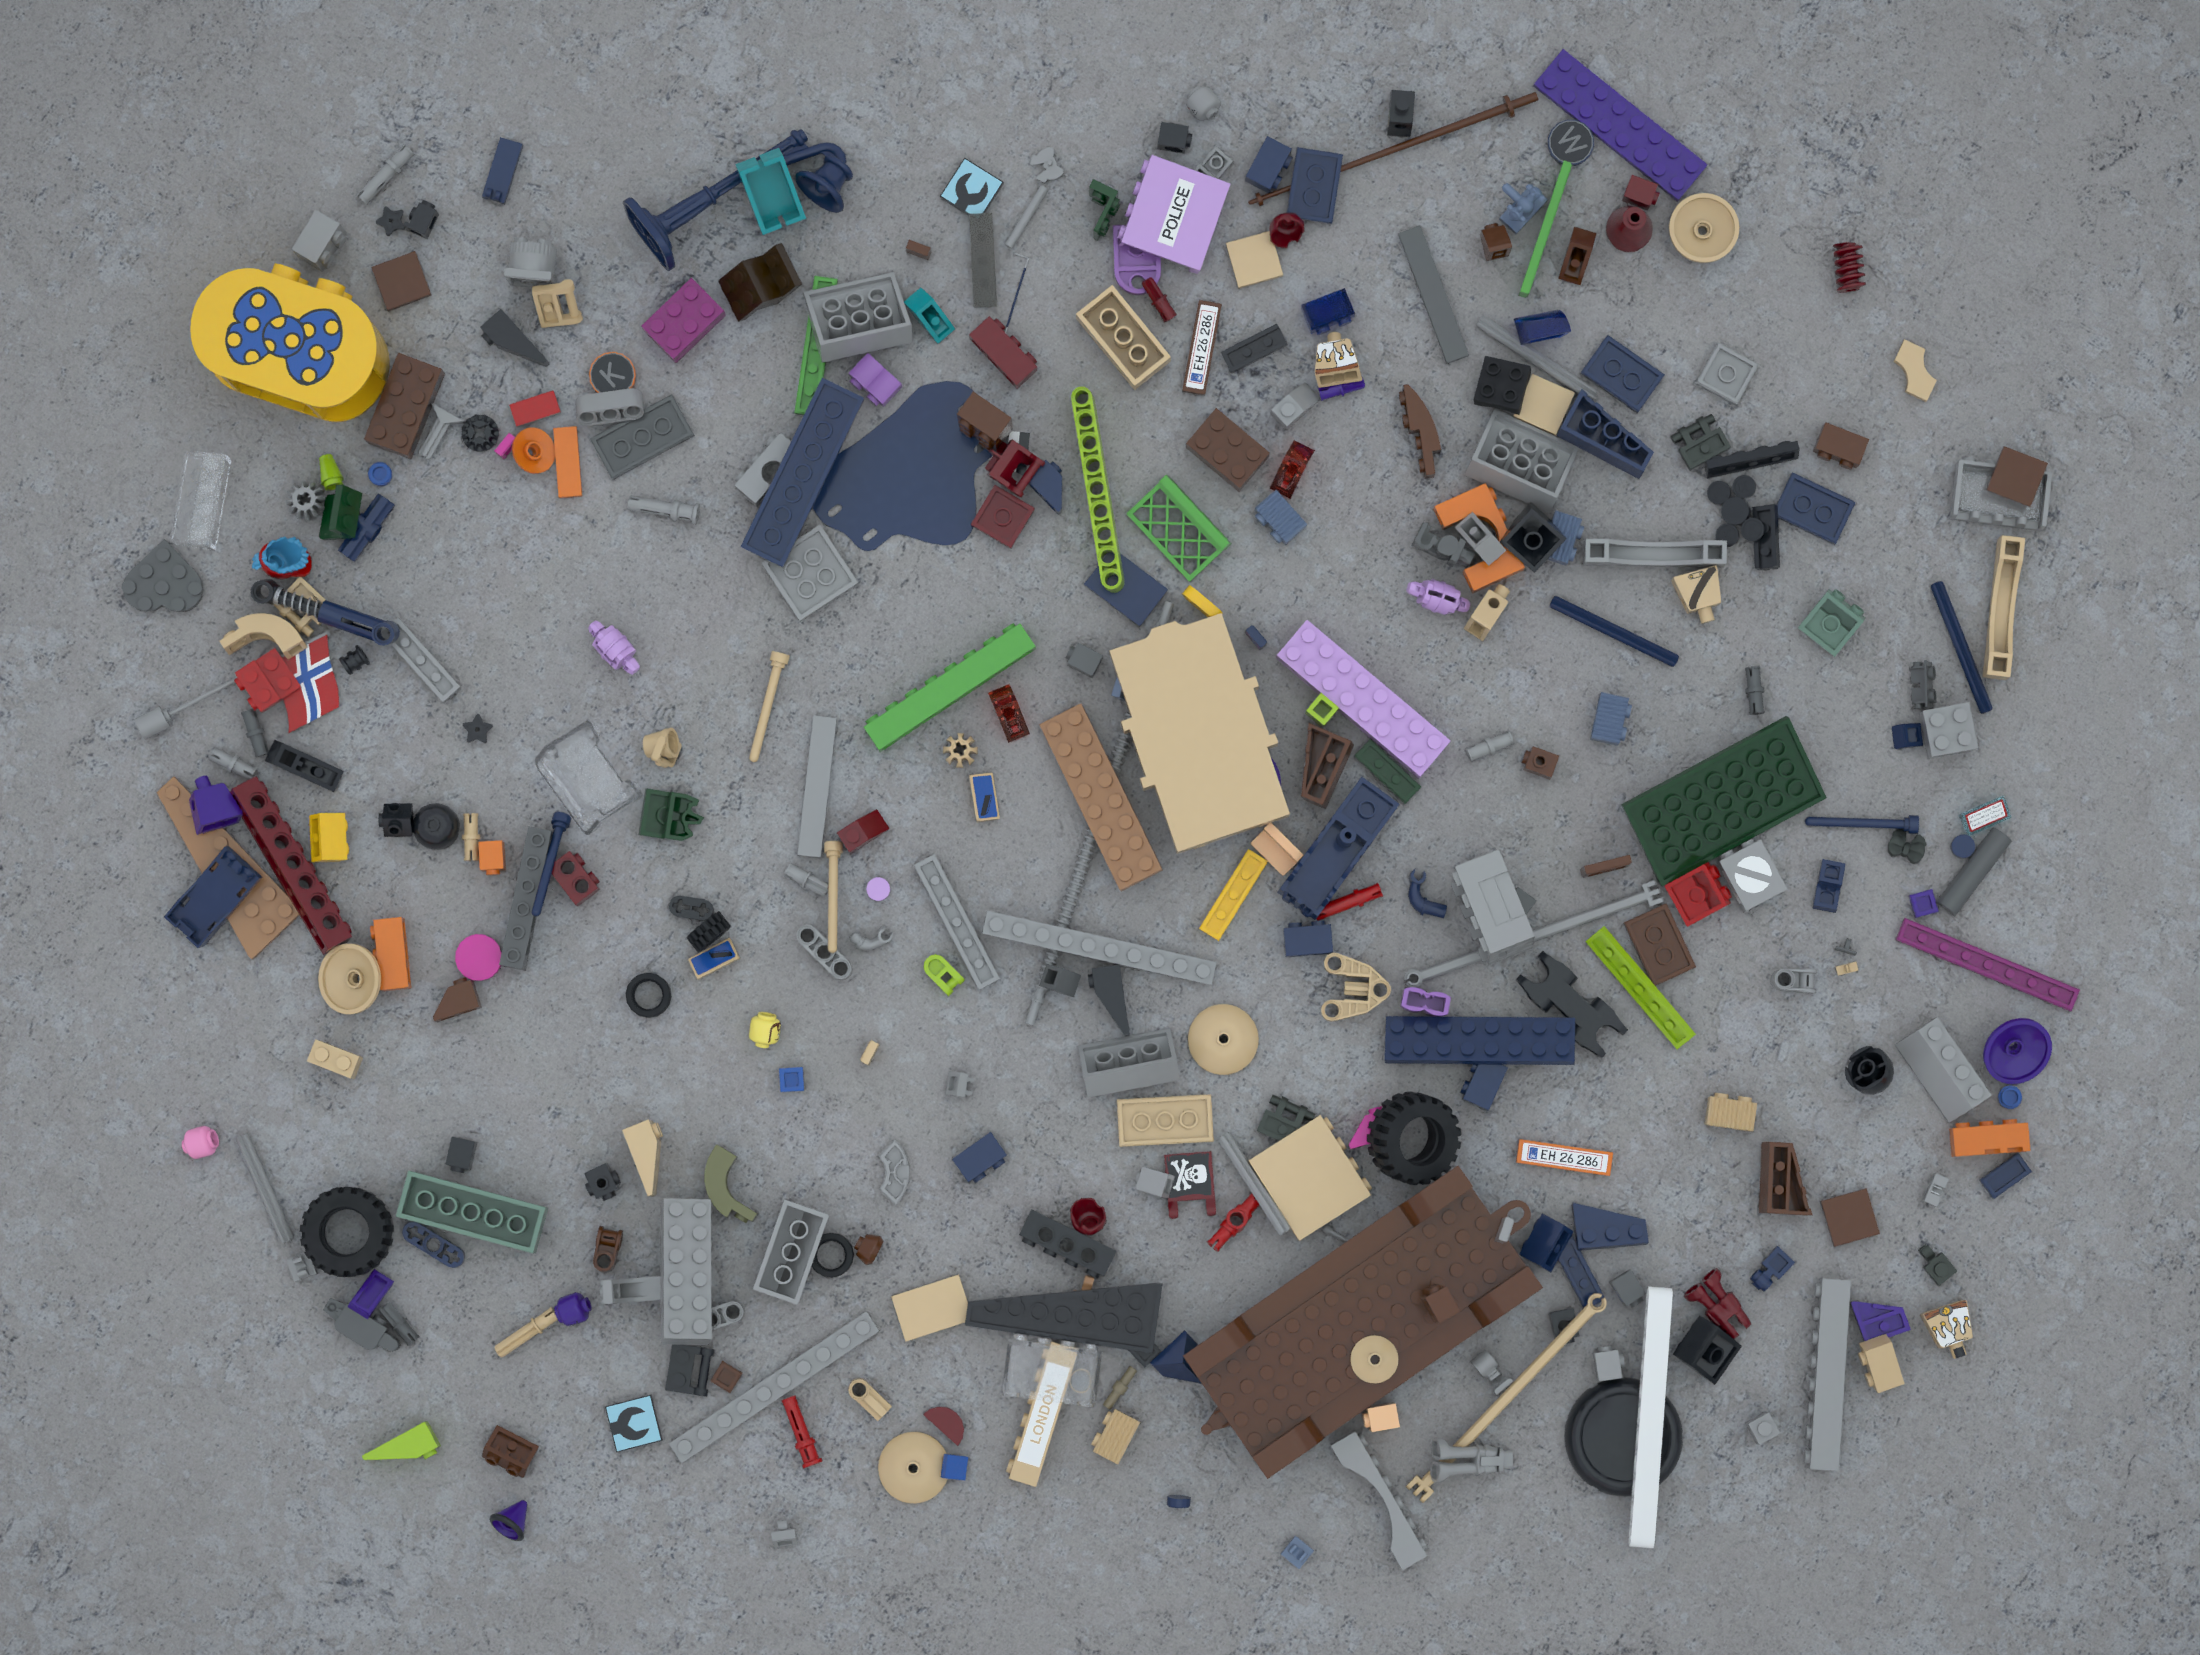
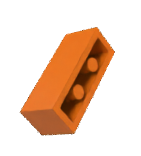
(391, 953)

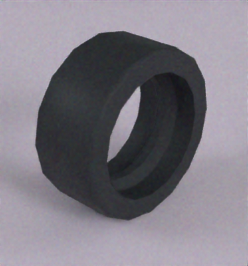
(630, 995)
(849, 1254)

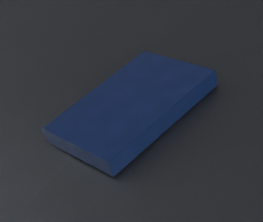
(1314, 184)
(1622, 374)
(1814, 508)
(1138, 596)

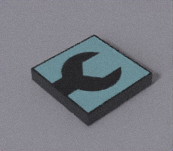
(971, 188)
(633, 1423)

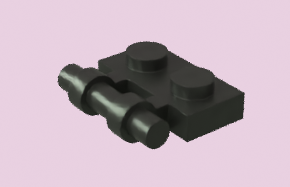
(1703, 448)
(1279, 1127)

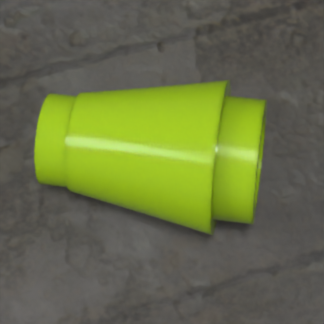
(329, 472)

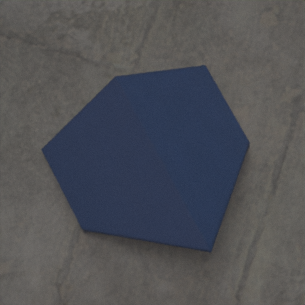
(1171, 1361)

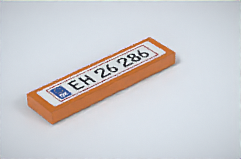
(1564, 1157)

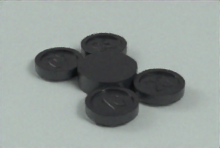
(1736, 510)

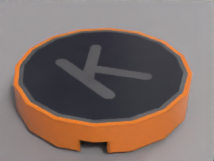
(612, 372)

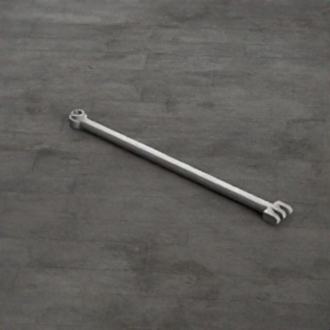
(1545, 931)

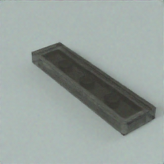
(983, 260)

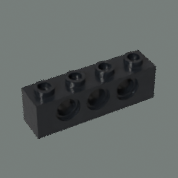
(1103, 1253)

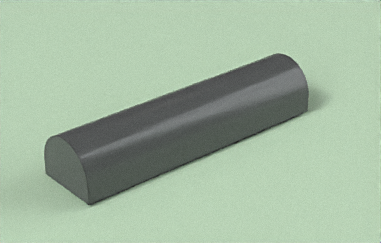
(1974, 871)

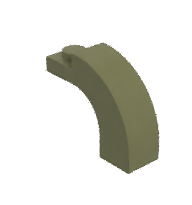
(716, 1185)

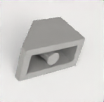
(1294, 406)

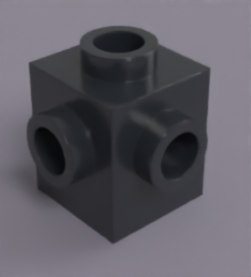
(397, 820)
(596, 1175)

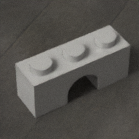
(751, 482)

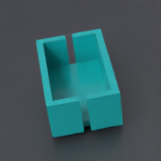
(770, 191)

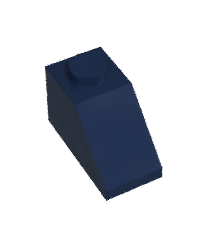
(1048, 485)

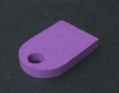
(1133, 263)

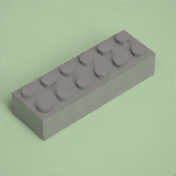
(685, 1271)

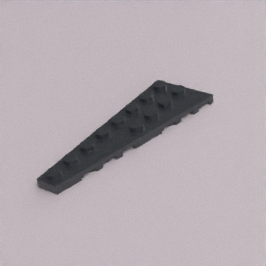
(1102, 1316)

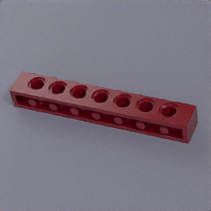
(289, 878)

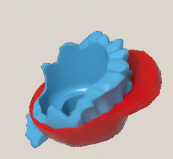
(283, 559)

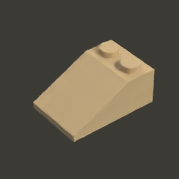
(645, 1149)

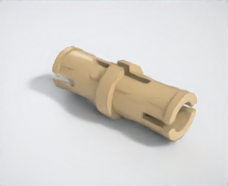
(471, 837)

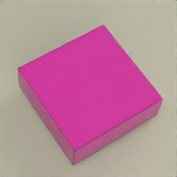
(505, 446)

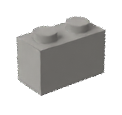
(1480, 538)

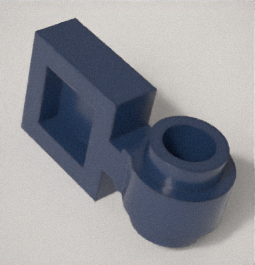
(1776, 1264)

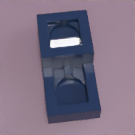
(1828, 885)

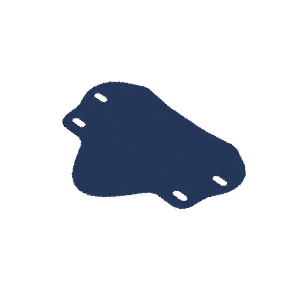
(908, 474)

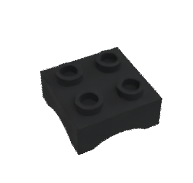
(1502, 384)

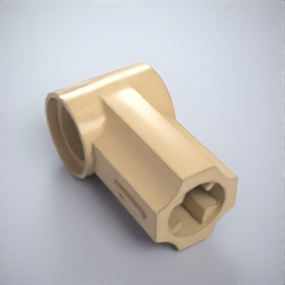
(870, 1400)

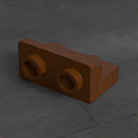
(509, 1451)

